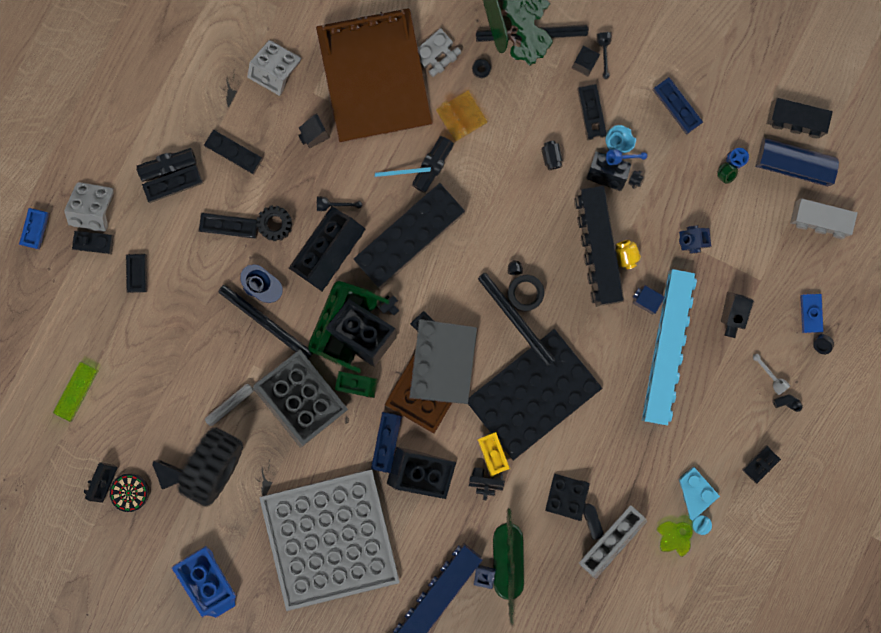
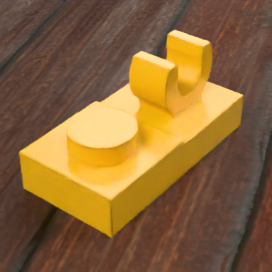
(493, 454)

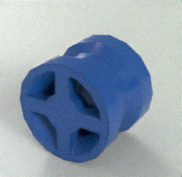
(740, 155)

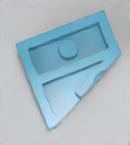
(696, 493)

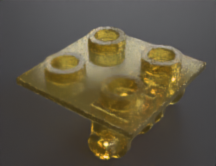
(461, 115)

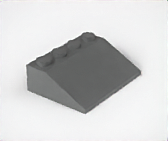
(443, 362)
(299, 398)

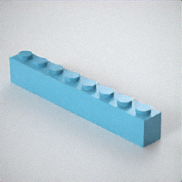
(668, 347)

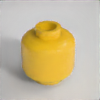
(627, 254)

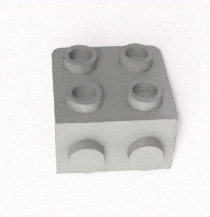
(88, 206)

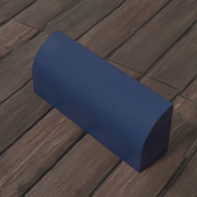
(797, 162)

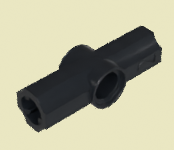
(435, 160)
(166, 164)

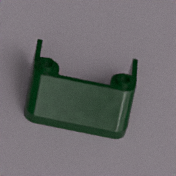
(322, 341)

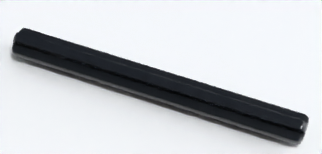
(553, 32)
(516, 319)
(264, 321)

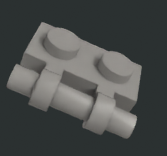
(433, 48)

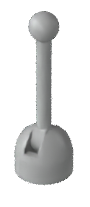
(779, 385)

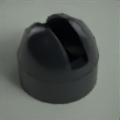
(515, 268)

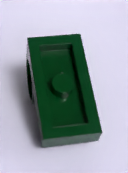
(356, 384)

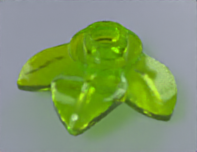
(672, 539)

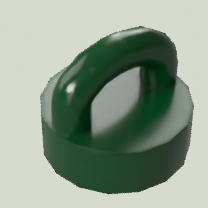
(727, 173)

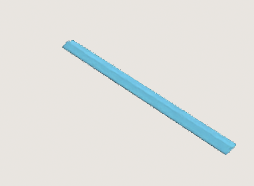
(403, 172)

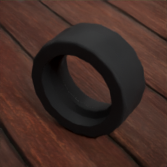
(526, 278)

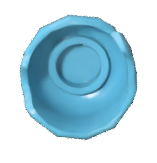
(620, 138)

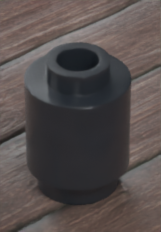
(552, 155)

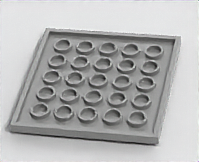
(329, 540)

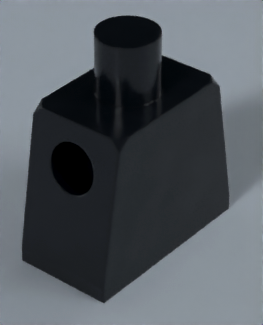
(739, 306)

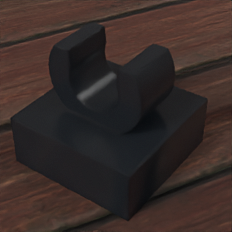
(391, 307)

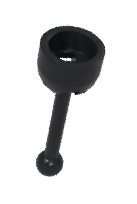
(604, 39)
(324, 204)

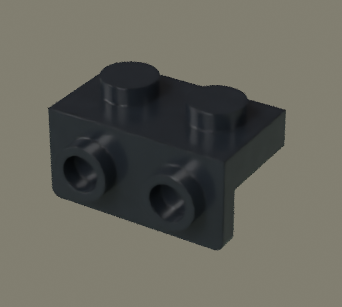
(608, 175)

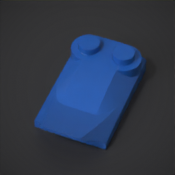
(205, 583)

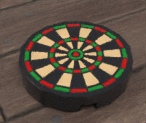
(129, 492)

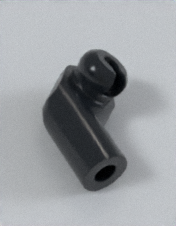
(789, 401)

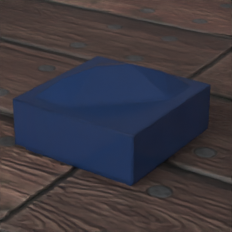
(484, 577)

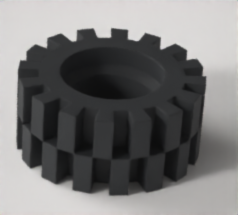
(263, 223)

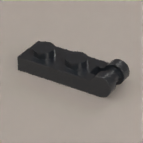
(591, 111)

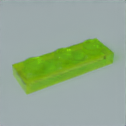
(75, 391)

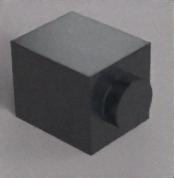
(585, 61)

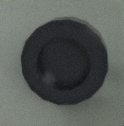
(823, 344)

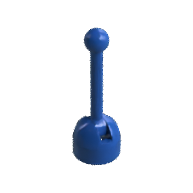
(615, 156)

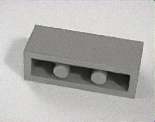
(823, 218)

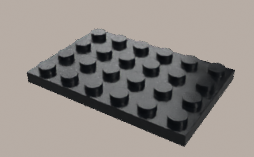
(532, 397)

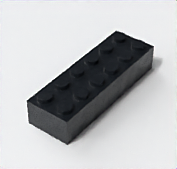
(409, 235)
(599, 246)

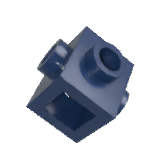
(695, 239)

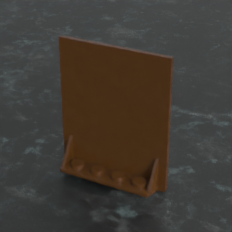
(374, 75)

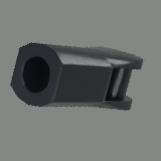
(593, 521)

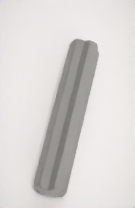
(229, 404)

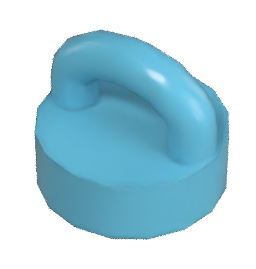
(701, 525)

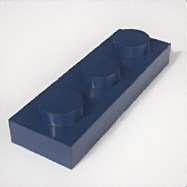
(677, 105)
(386, 442)

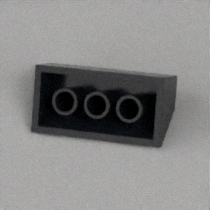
(327, 248)

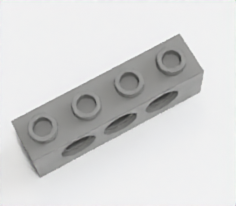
(613, 542)

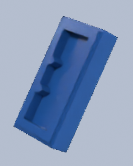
(34, 228)
(811, 313)

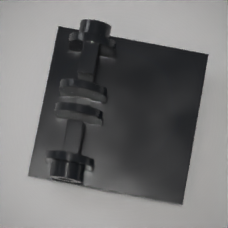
(567, 497)

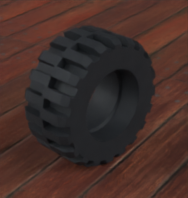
(210, 467)

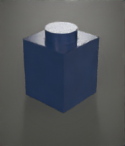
(647, 299)

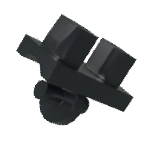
(761, 464)
(477, 480)

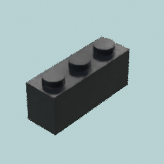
(799, 118)

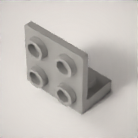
(272, 67)

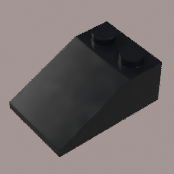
(362, 332)
(421, 473)

